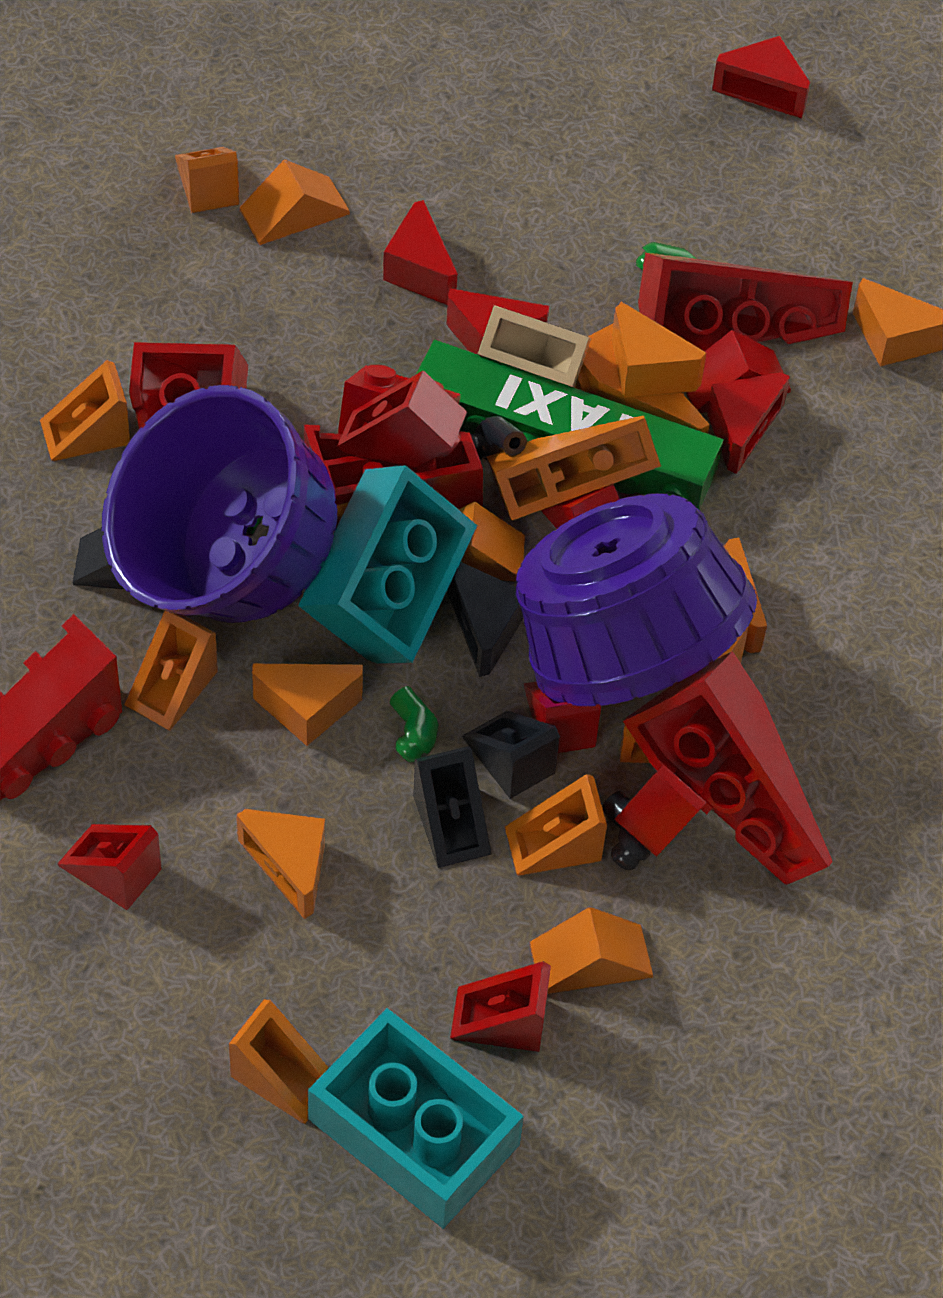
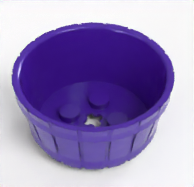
(192, 491)
(630, 600)

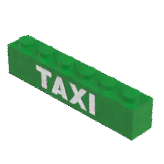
(550, 408)

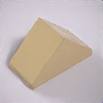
(534, 346)

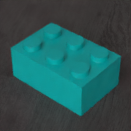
(389, 565)
(415, 1117)

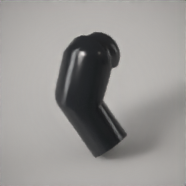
(497, 435)
(629, 849)

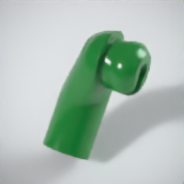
(420, 725)

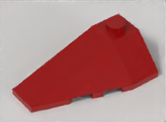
(711, 298)
(172, 369)
(728, 751)

